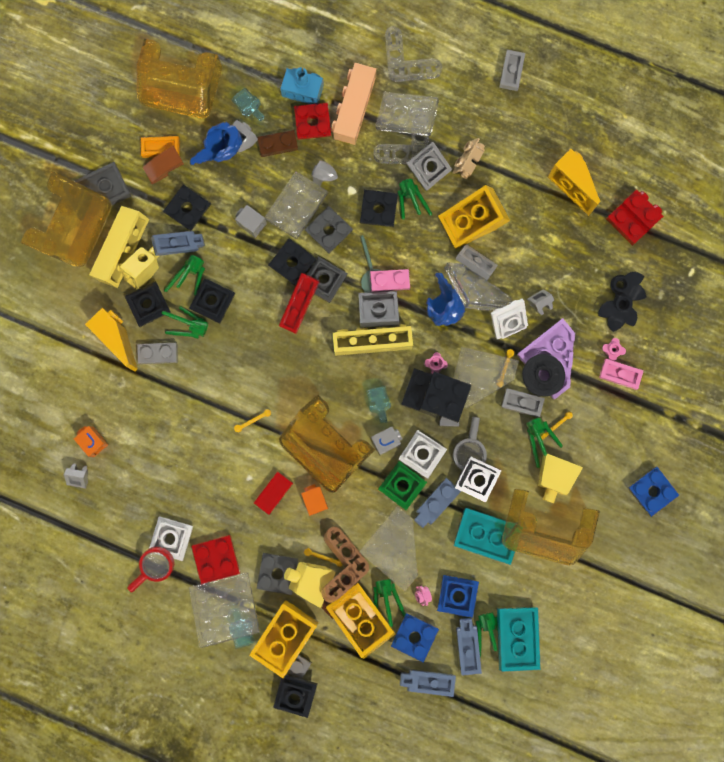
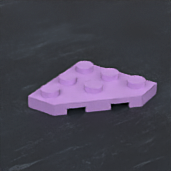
(555, 342)

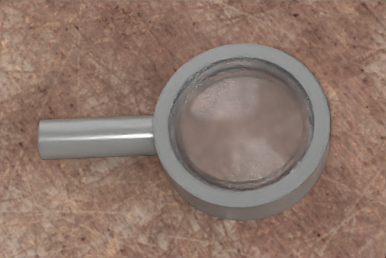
(469, 447)

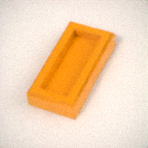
(155, 145)

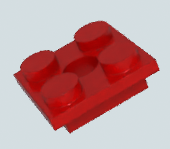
(312, 111)

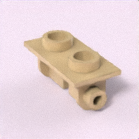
(464, 164)

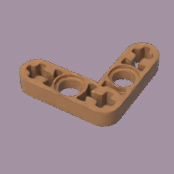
(350, 568)

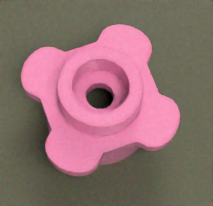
(607, 348)
(436, 358)
(423, 595)

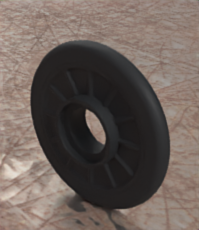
(531, 375)

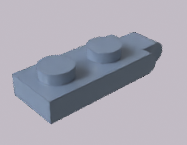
(176, 243)
(436, 503)
(468, 647)
(428, 682)

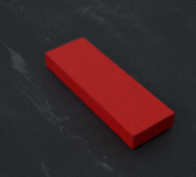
(299, 303)

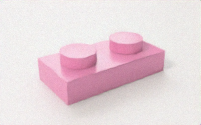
(389, 280)
(621, 374)

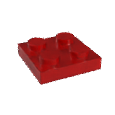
(216, 559)

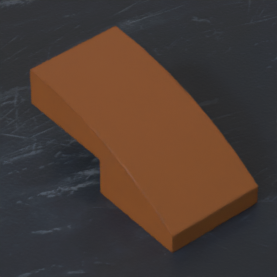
(162, 164)

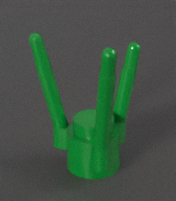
(409, 190)
(192, 265)
(197, 326)
(536, 429)
(384, 589)
(488, 623)

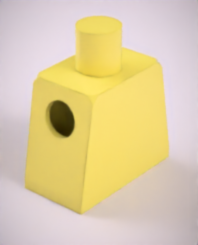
(140, 267)
(557, 476)
(309, 581)

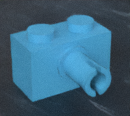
(302, 86)

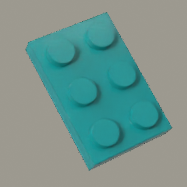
(483, 536)
(518, 639)

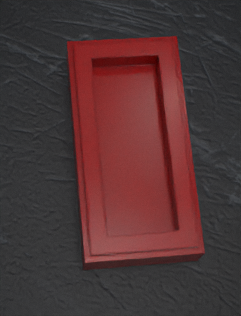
(273, 493)

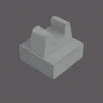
(540, 300)
(76, 477)

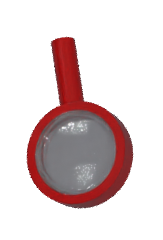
(155, 565)

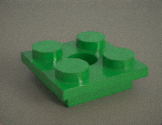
(390, 489)

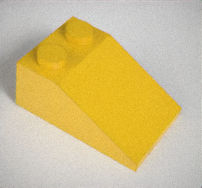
(573, 178)
(474, 217)
(112, 333)
(360, 621)
(284, 638)

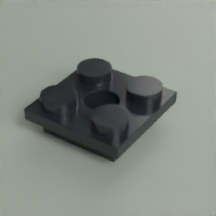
(187, 197)
(386, 200)
(287, 252)
(218, 310)
(146, 315)
(293, 685)

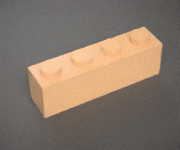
(354, 104)

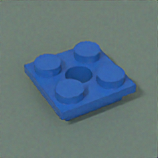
(665, 491)
(449, 587)
(421, 648)

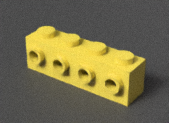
(119, 243)
(372, 340)

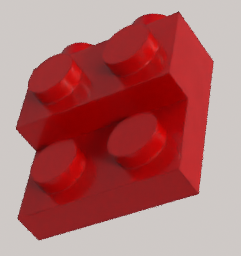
(635, 216)

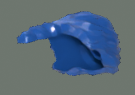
(219, 145)
(447, 307)

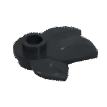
(631, 286)
(616, 315)

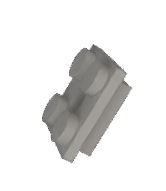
(419, 163)

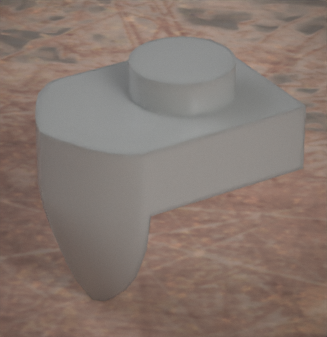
(247, 135)
(323, 172)

